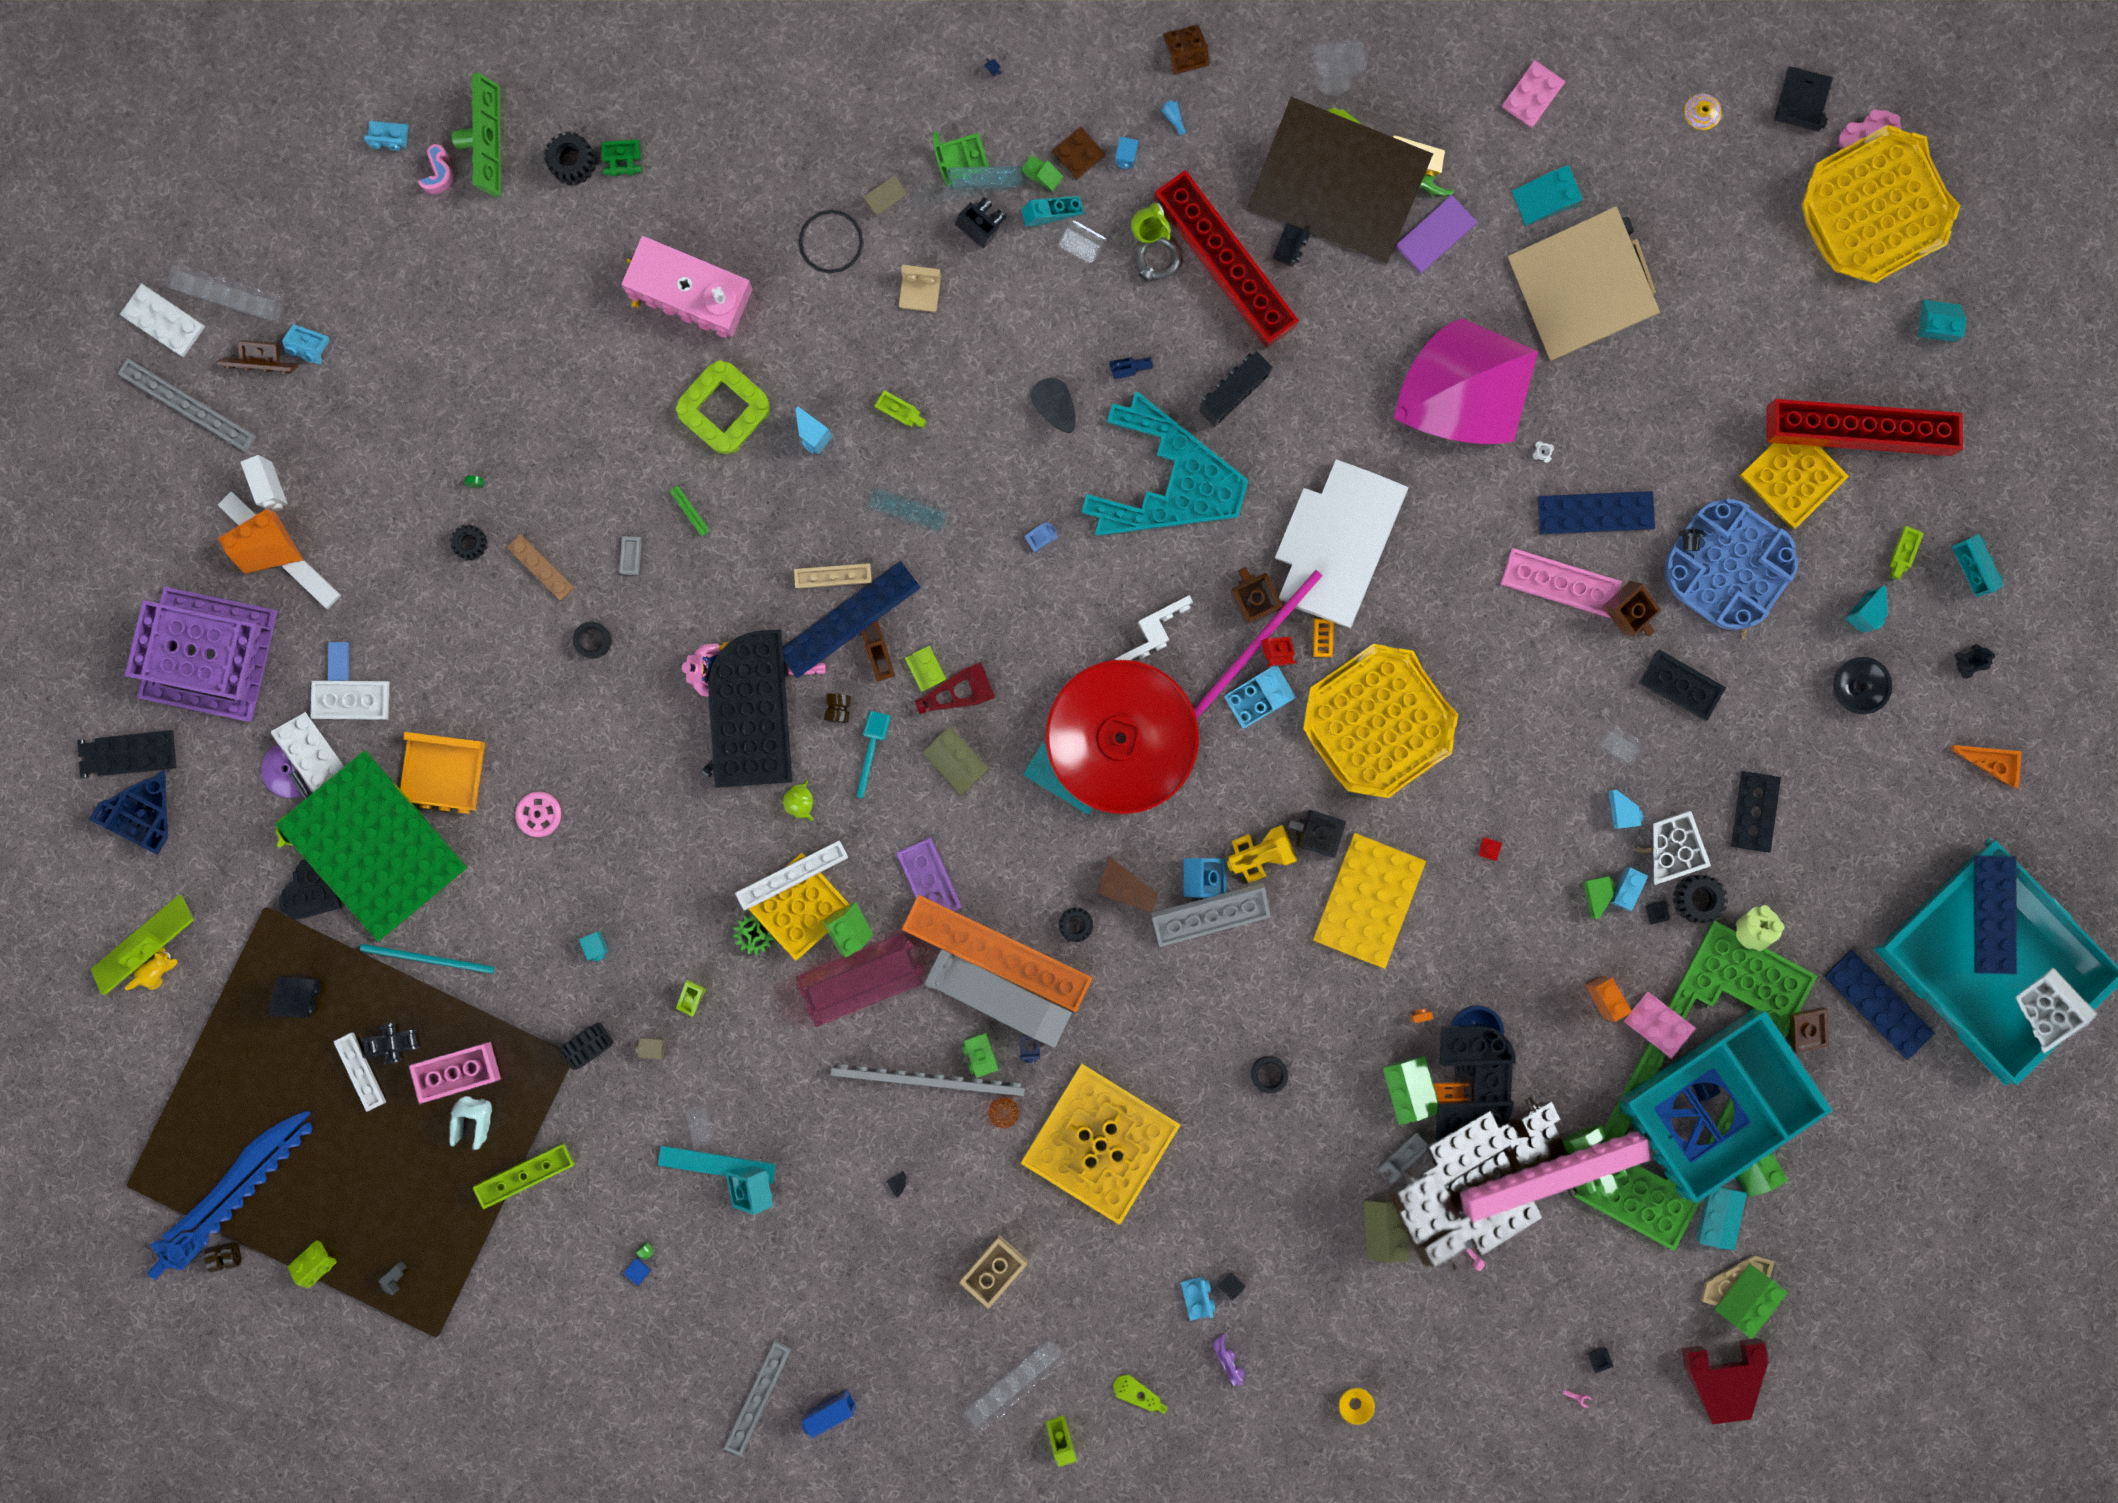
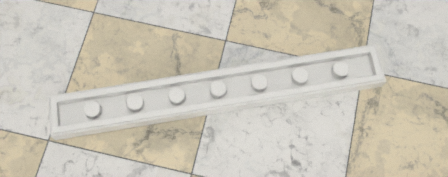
(301, 571)

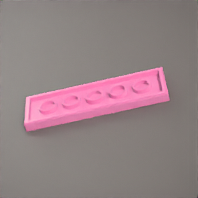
(1559, 582)

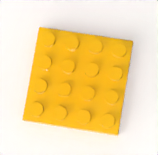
(1793, 480)
(798, 913)

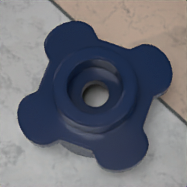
(993, 66)

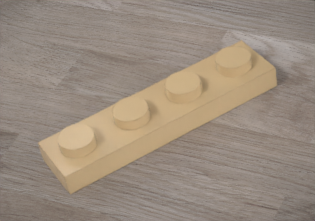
(833, 576)

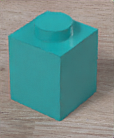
(594, 946)

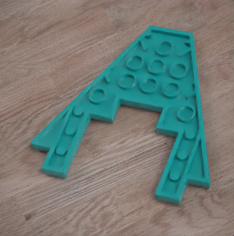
(1199, 487)

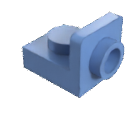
(1041, 536)

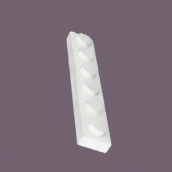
(791, 875)

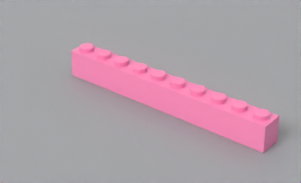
(1555, 1176)

